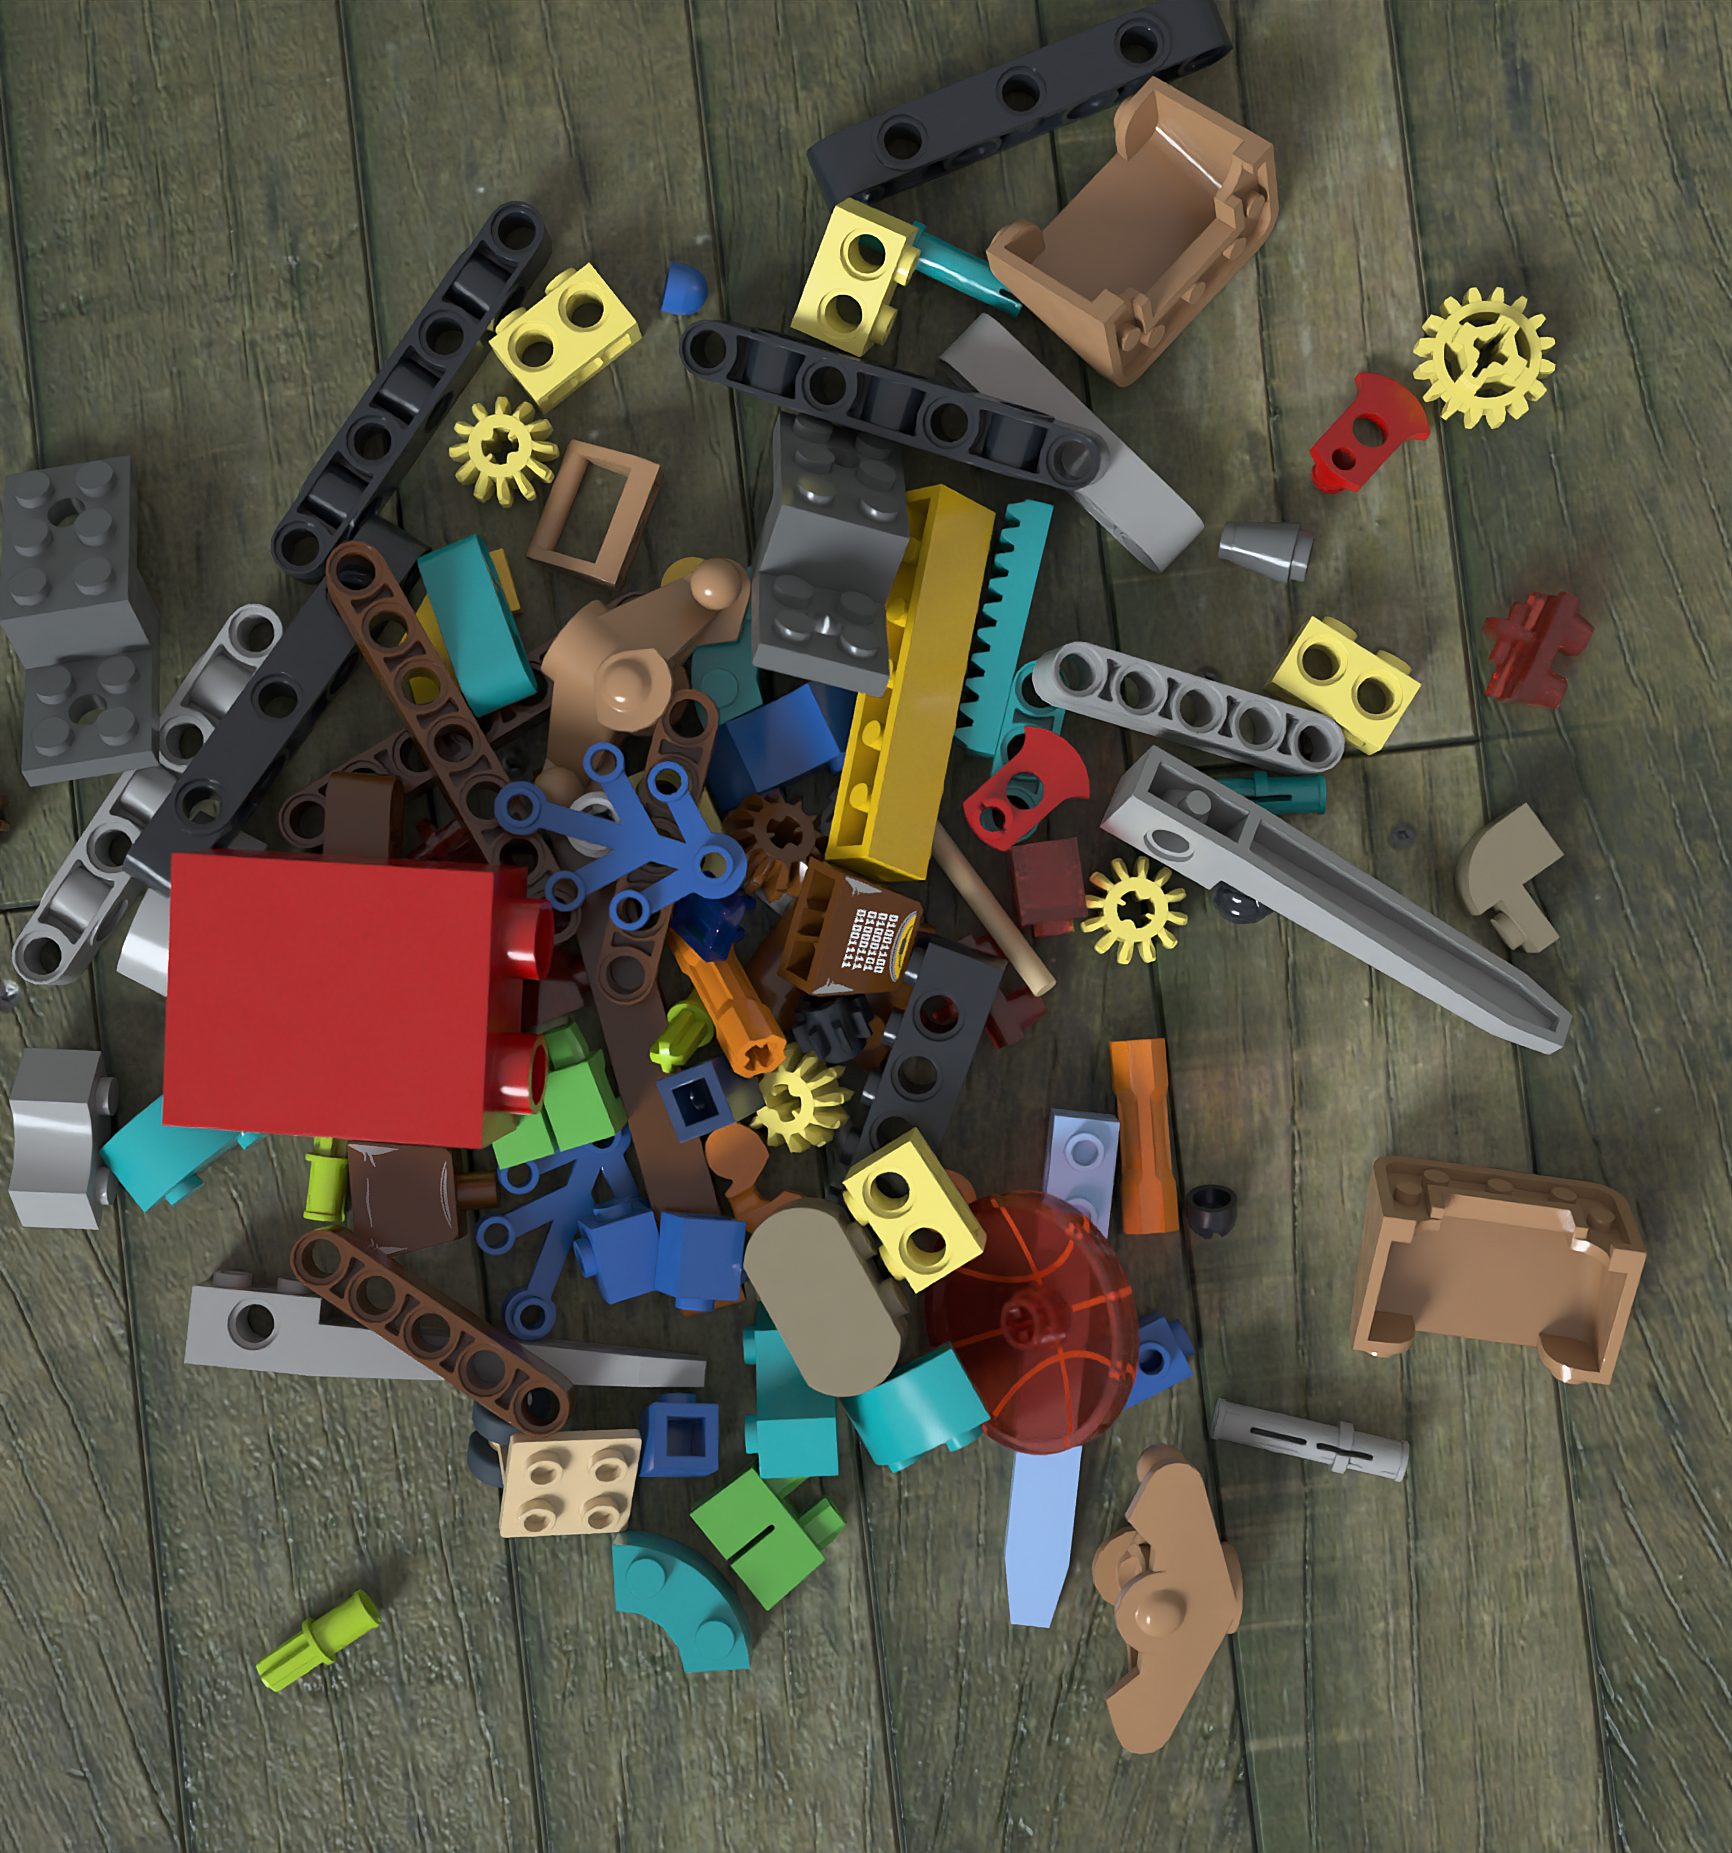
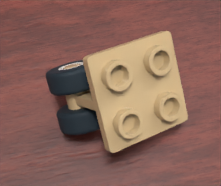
(556, 1481)

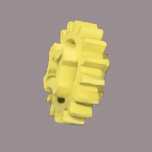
(1506, 368)

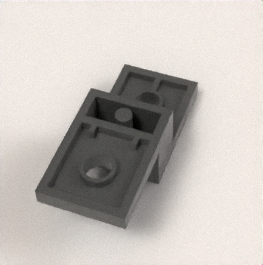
(829, 554)
(80, 621)

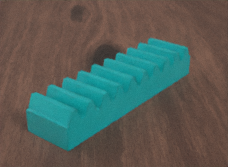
(1007, 623)

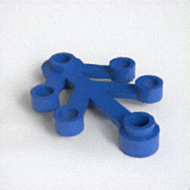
(633, 841)
(563, 1208)

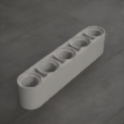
(1130, 496)
(1217, 706)

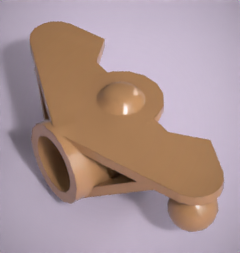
(625, 663)
(1170, 1595)

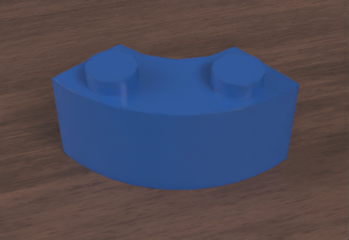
(781, 743)

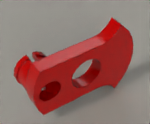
(1340, 457)
(1049, 760)

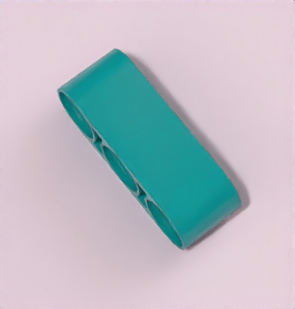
(477, 625)
(1024, 786)

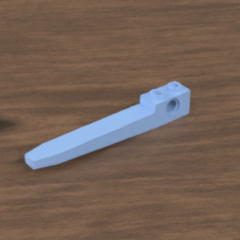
(1045, 1487)

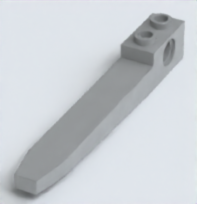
(1226, 837)
(316, 1344)

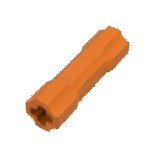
(741, 1021)
(1144, 1141)

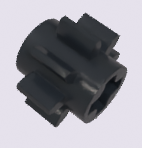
(833, 1025)

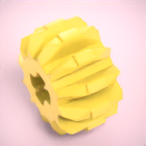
(488, 437)
(1140, 890)
(805, 1118)

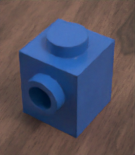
(619, 1249)
(700, 1259)
(1161, 1357)
(678, 1437)

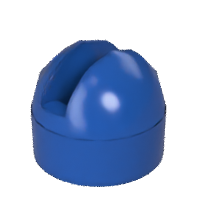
(683, 290)

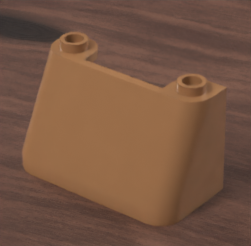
(1146, 234)
(1496, 1263)

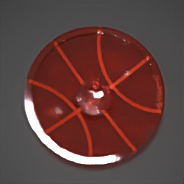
(1040, 1323)

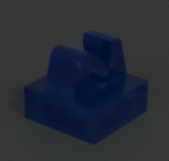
(711, 924)

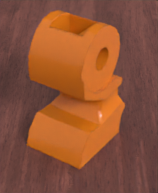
(741, 1156)

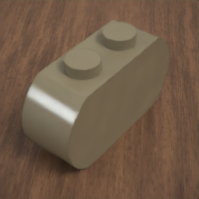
(828, 1296)

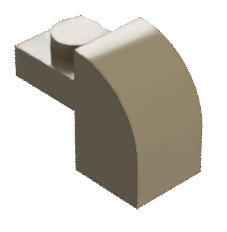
(1493, 875)

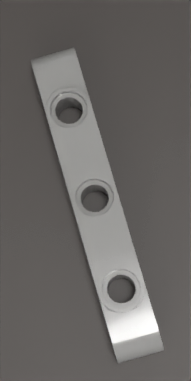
(89, 890)

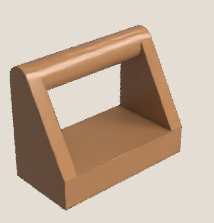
(626, 525)

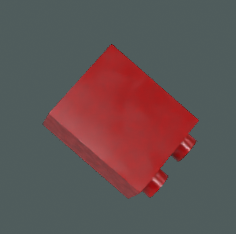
(352, 997)

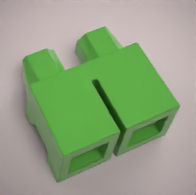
(575, 1106)
(786, 1549)

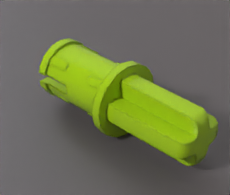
(686, 1030)
(327, 1180)
(318, 1641)

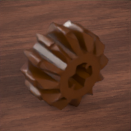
(776, 842)

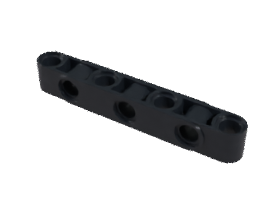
(974, 122)
(413, 390)
(893, 403)
(253, 749)

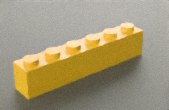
(905, 738)

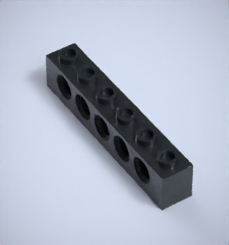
(971, 981)

